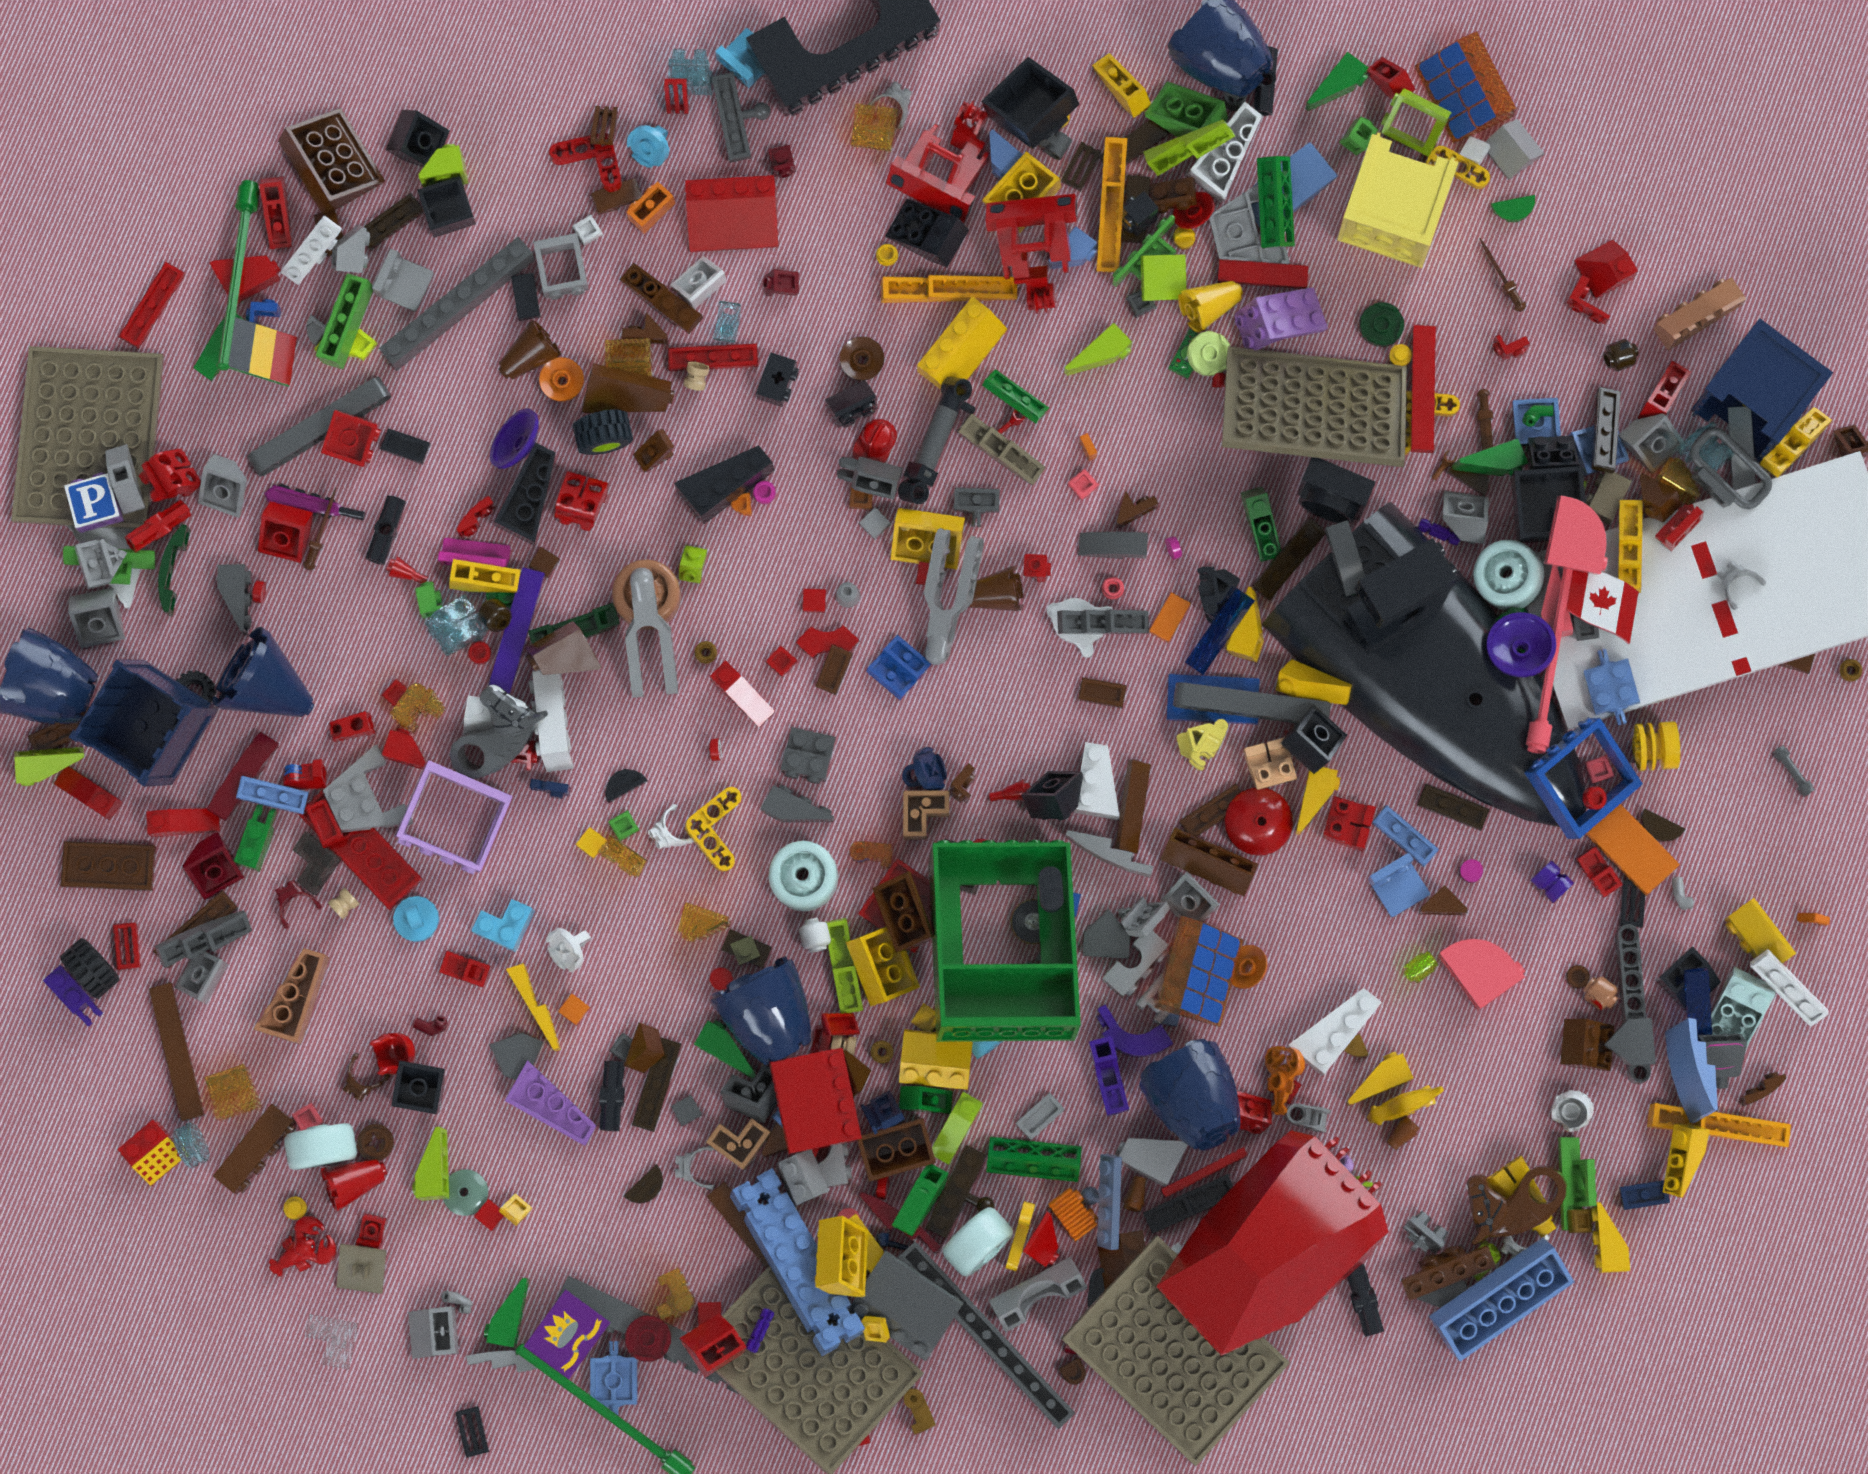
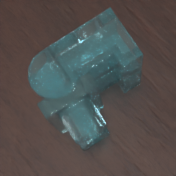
(694, 70)
(455, 626)

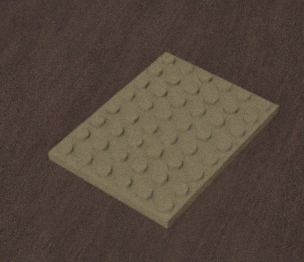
(1315, 407)
(72, 414)
(1164, 1363)
(813, 1400)

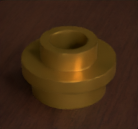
(702, 646)
(1853, 664)
(882, 1059)

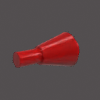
(402, 570)
(1011, 792)

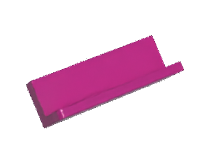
(475, 552)

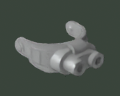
(901, 96)
(1733, 572)
(684, 1163)

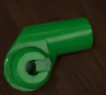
(1535, 412)

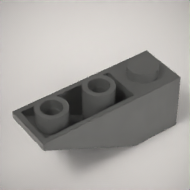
(233, 586)
(790, 809)

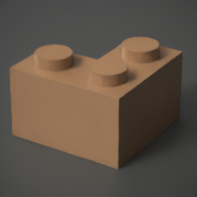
(919, 806)
(740, 1148)

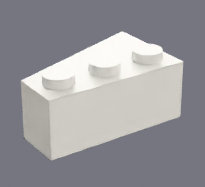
(1097, 787)

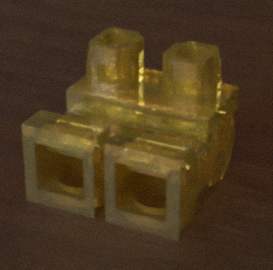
(873, 136)
(415, 702)
(221, 1089)
(681, 1295)

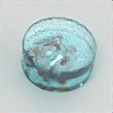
(190, 1145)

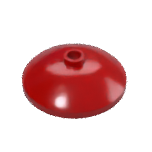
(1242, 822)

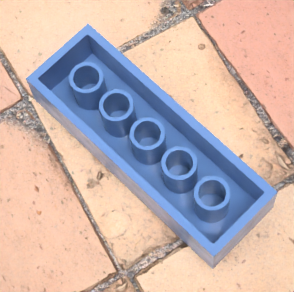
(1501, 1299)

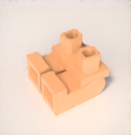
(1269, 774)

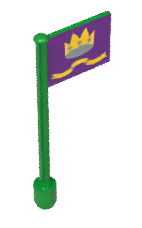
(559, 1349)

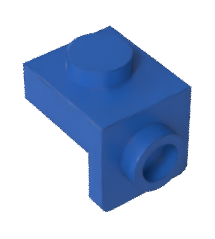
(266, 308)

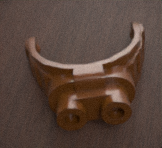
(358, 1089)

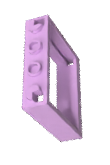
(468, 783)

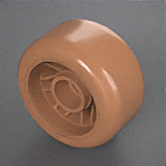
(666, 589)

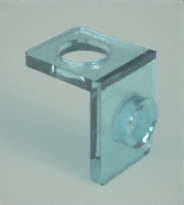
(727, 325)

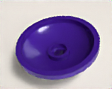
(515, 439)
(1521, 632)

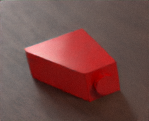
(256, 275)

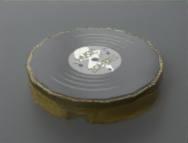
(1025, 922)

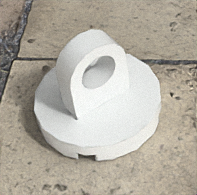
(566, 949)

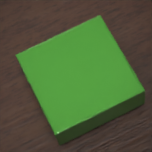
(623, 825)

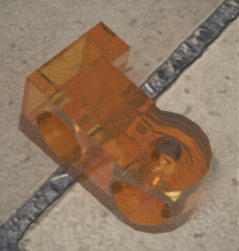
(870, 851)

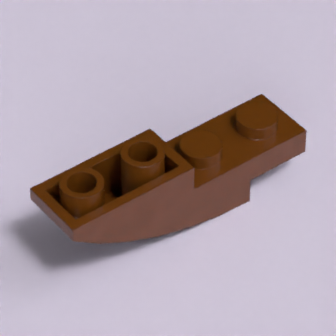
(660, 298)

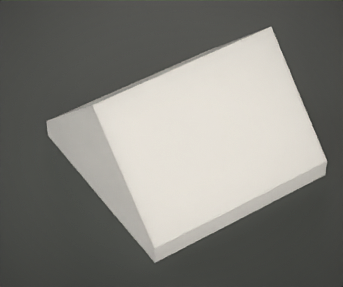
(699, 282)

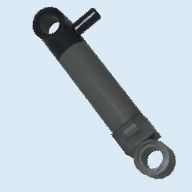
(921, 471)

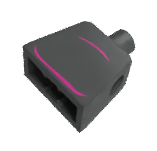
(1727, 1055)

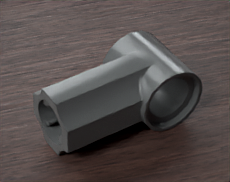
(1056, 145)

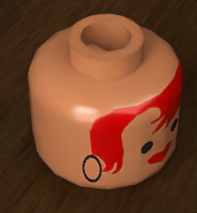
(1601, 993)

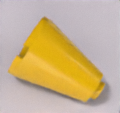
(1208, 303)

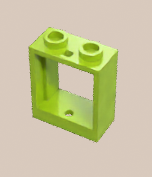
(1423, 105)

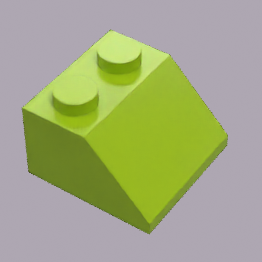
(444, 165)

